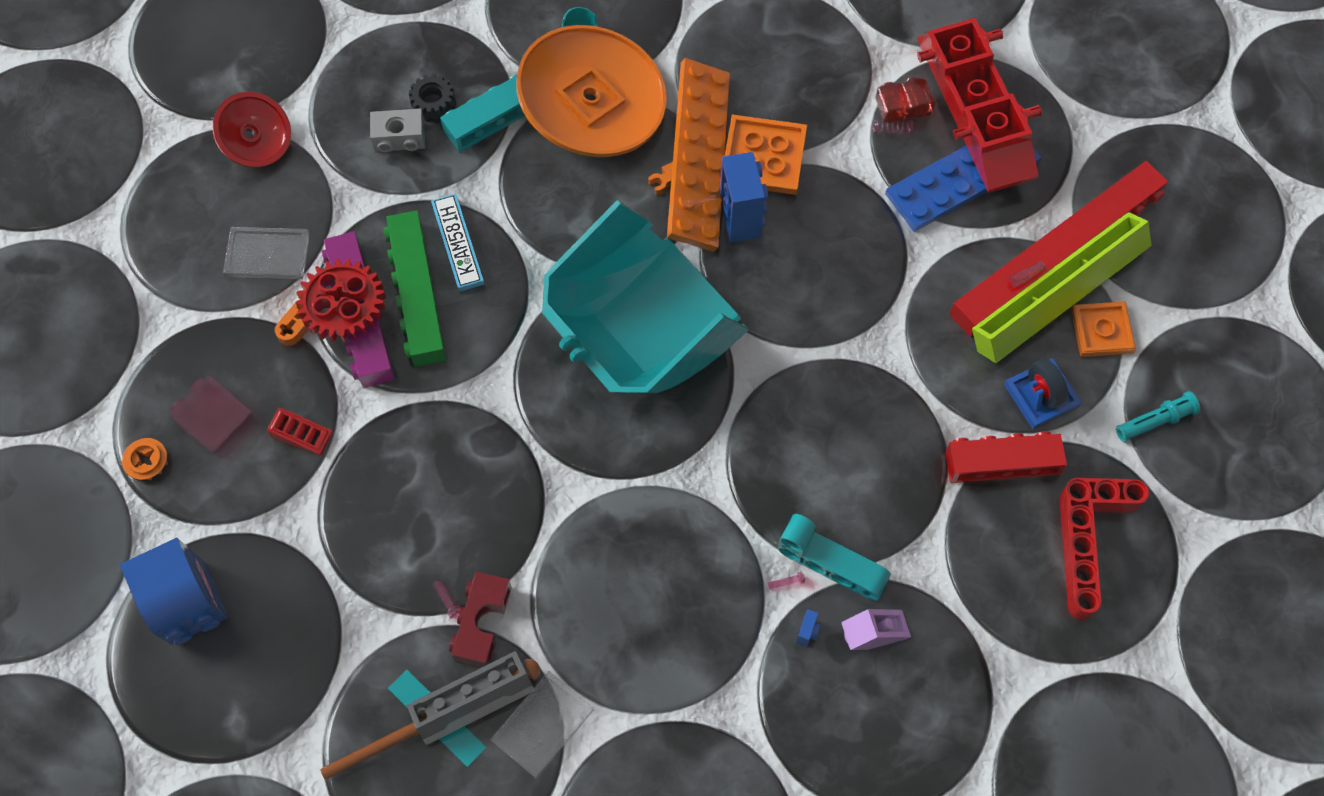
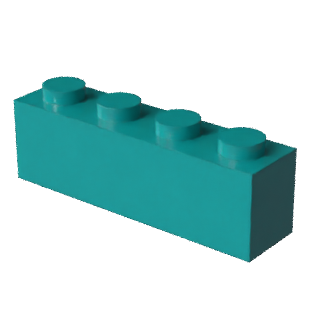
(483, 115)

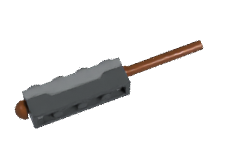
(454, 706)

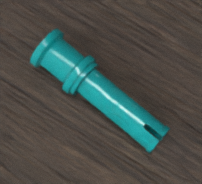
(1169, 412)

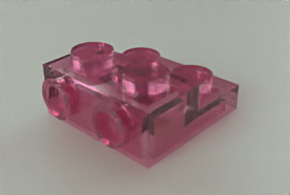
(209, 413)

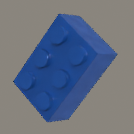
(742, 196)

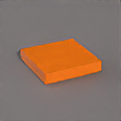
(1103, 329)

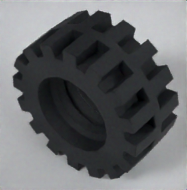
(429, 86)

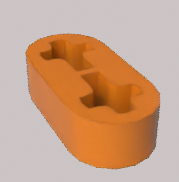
(290, 321)

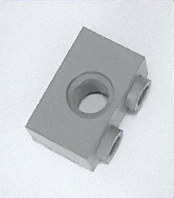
(407, 122)

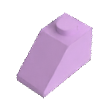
(875, 629)

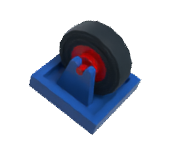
(1042, 393)

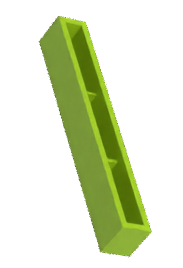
(1062, 287)

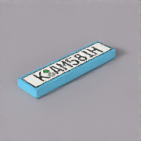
(457, 243)

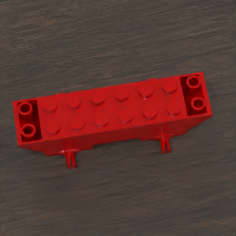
(984, 111)

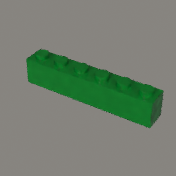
(415, 289)

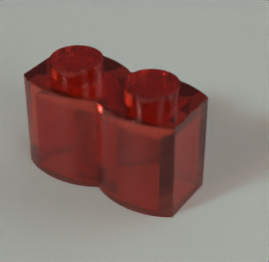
(904, 100)

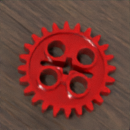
(340, 300)

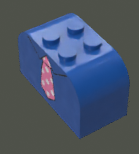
(174, 592)

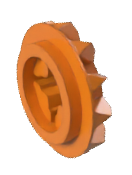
(149, 448)

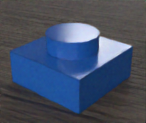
(808, 629)

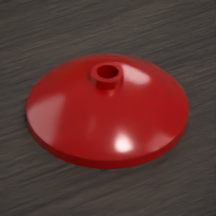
(262, 118)

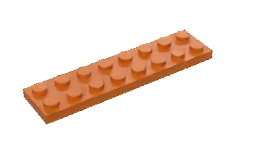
(698, 155)

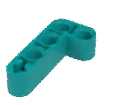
(832, 560)

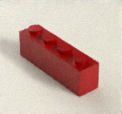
(1005, 457)

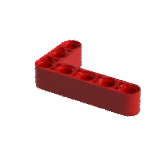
(1085, 535)

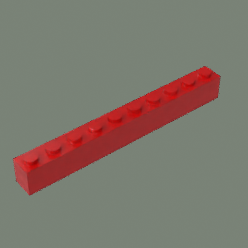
(1129, 194)

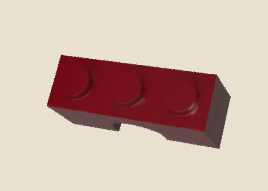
(485, 595)

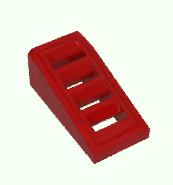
(292, 419)

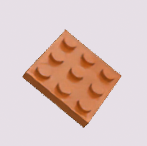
(774, 144)

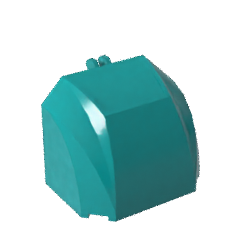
(636, 306)

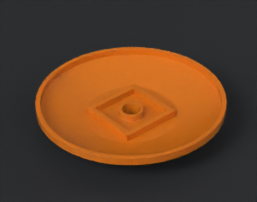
(594, 62)

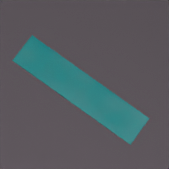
(460, 742)

